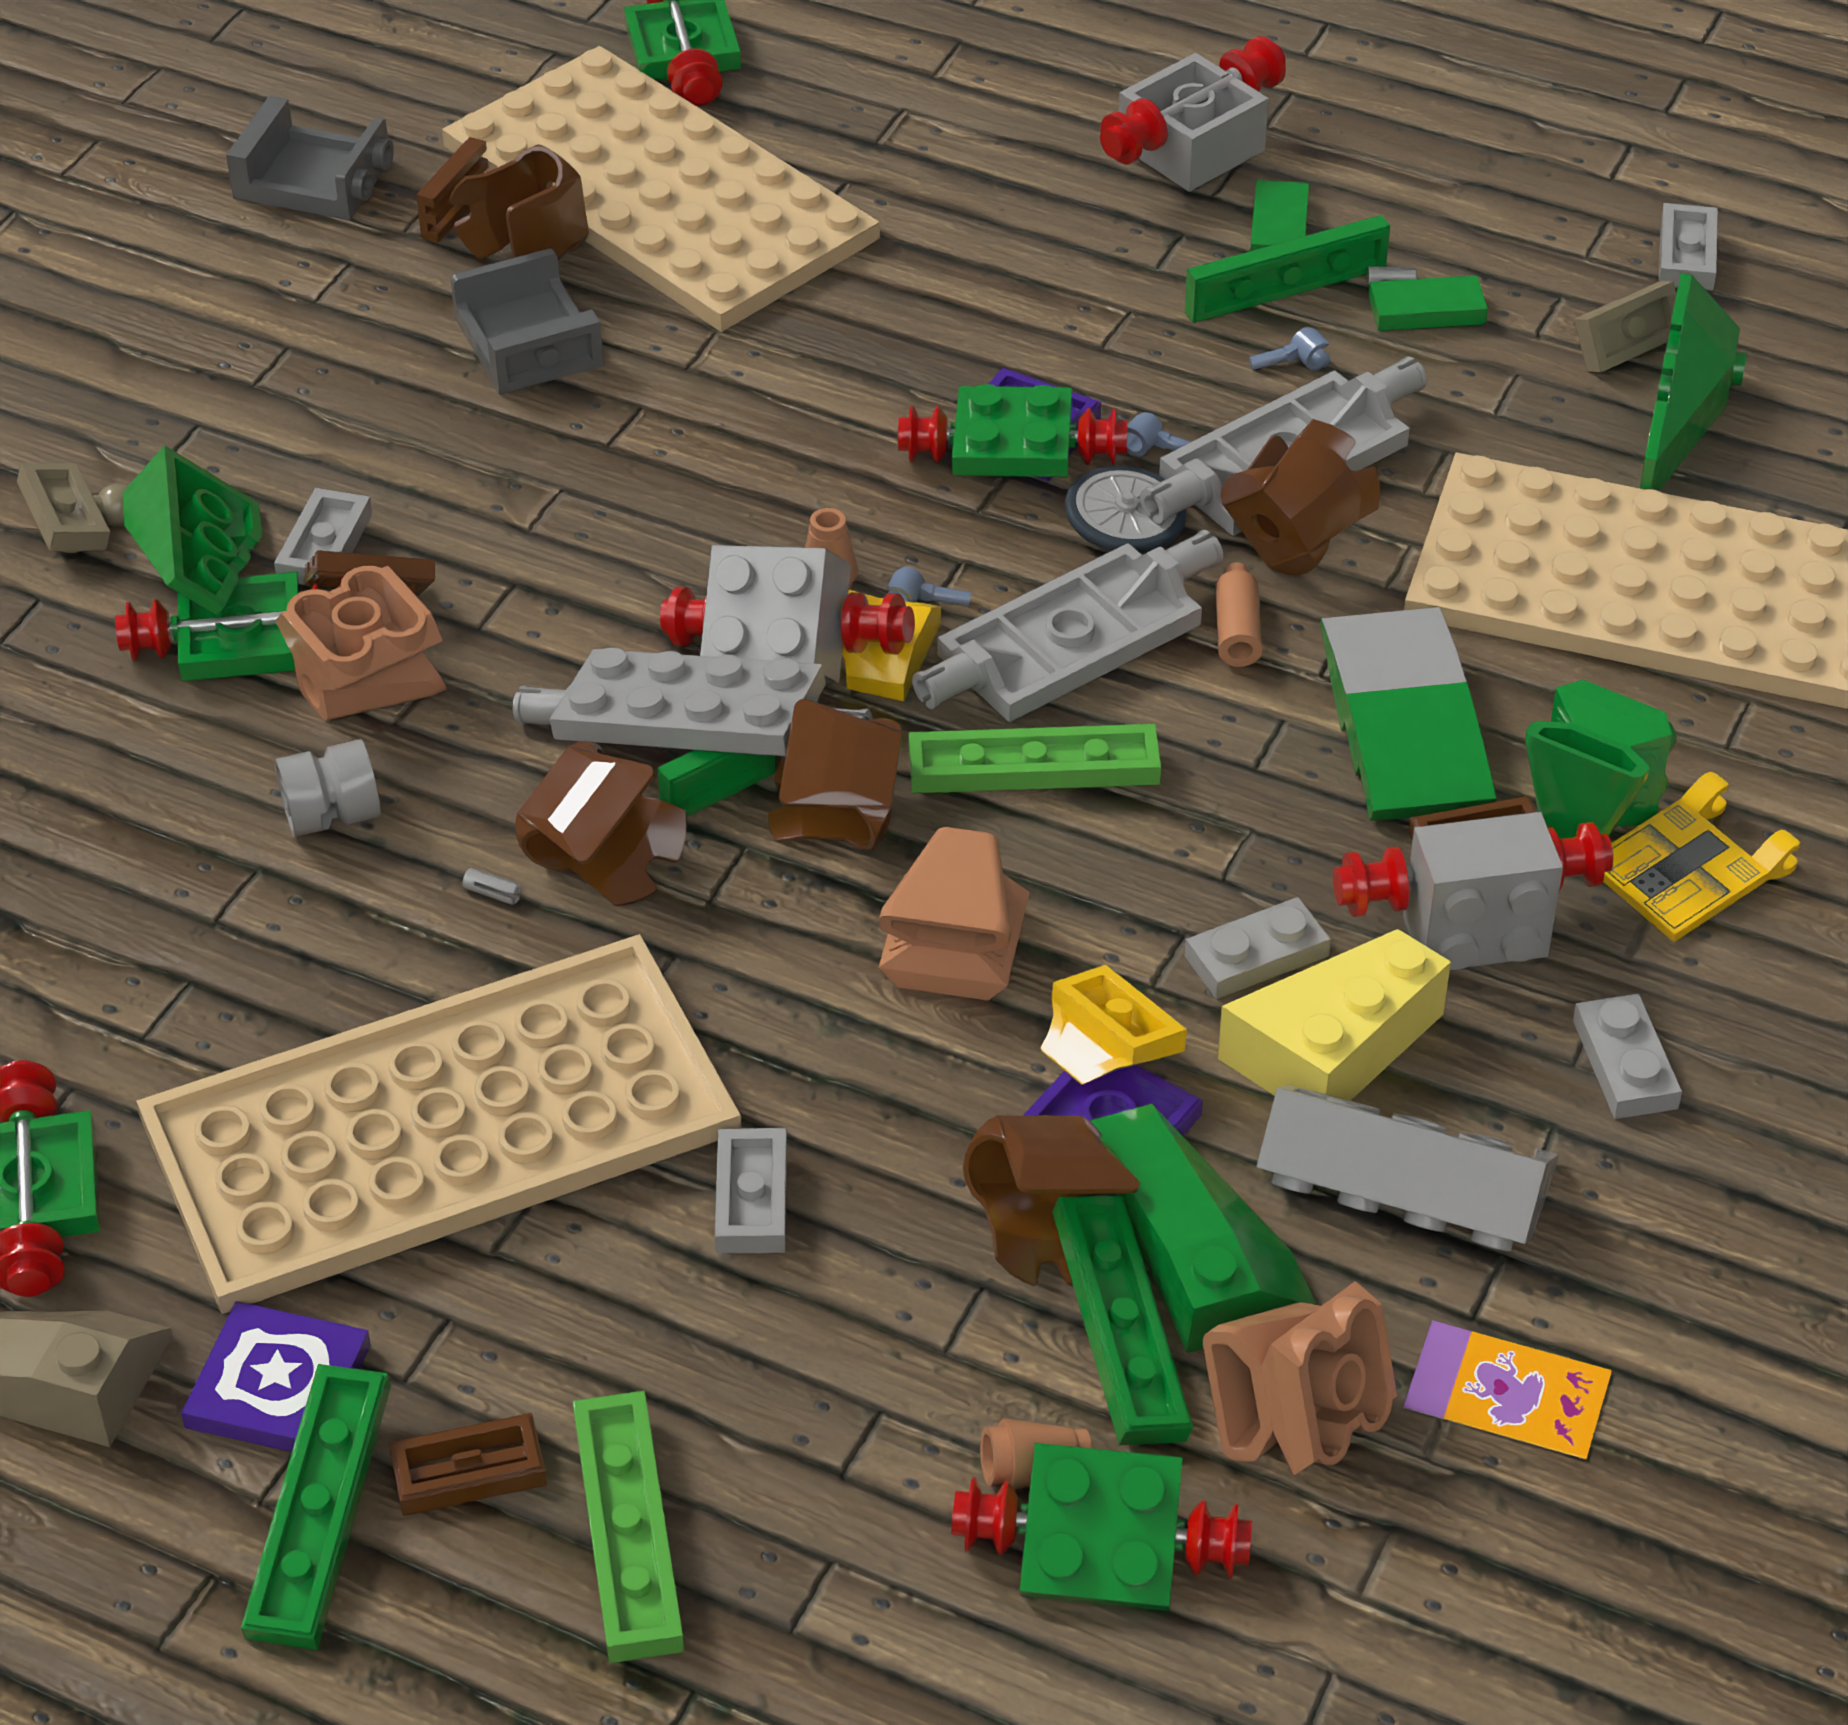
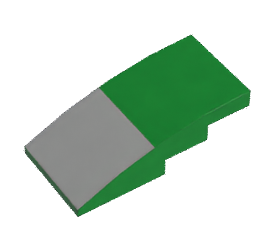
(1406, 713)

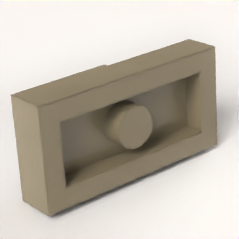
(1626, 326)

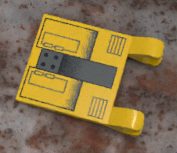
(1685, 869)

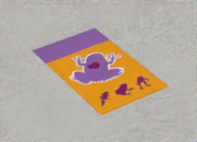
(1508, 1389)

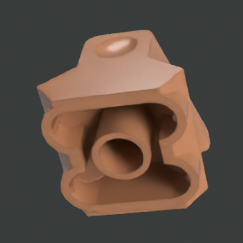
(361, 644)
(954, 919)
(1301, 1378)

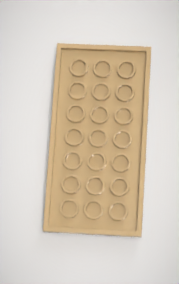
(674, 187)
(1639, 578)
(434, 1121)

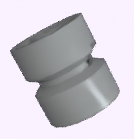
(327, 787)

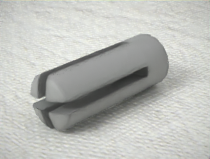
(1390, 273)
(491, 886)

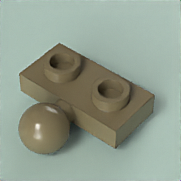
(67, 510)

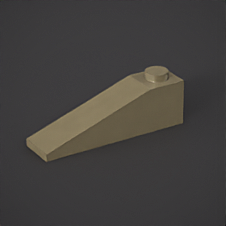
(76, 1369)

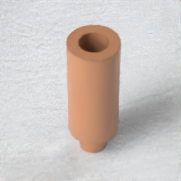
(1238, 616)

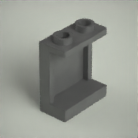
(306, 166)
(525, 322)

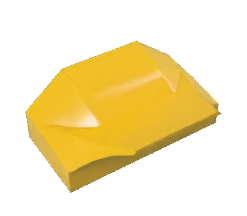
(887, 674)
(1106, 1026)

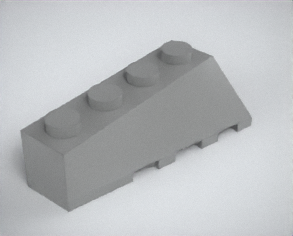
(1406, 1166)

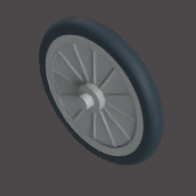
(1109, 514)

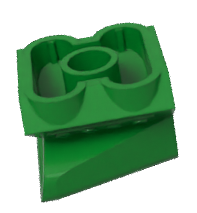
(1598, 759)

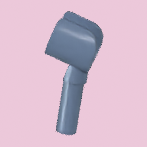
(1305, 345)
(1148, 431)
(912, 587)

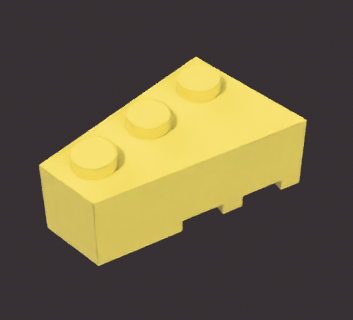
(1337, 1019)

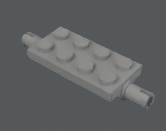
(1356, 406)
(1071, 628)
(677, 701)

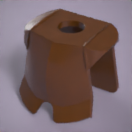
(523, 207)
(1300, 497)
(836, 777)
(599, 825)
(1020, 1171)

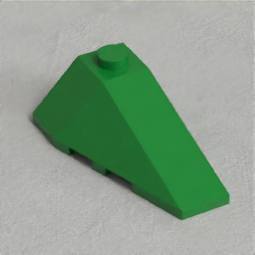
(1693, 380)
(191, 527)
(1196, 1233)

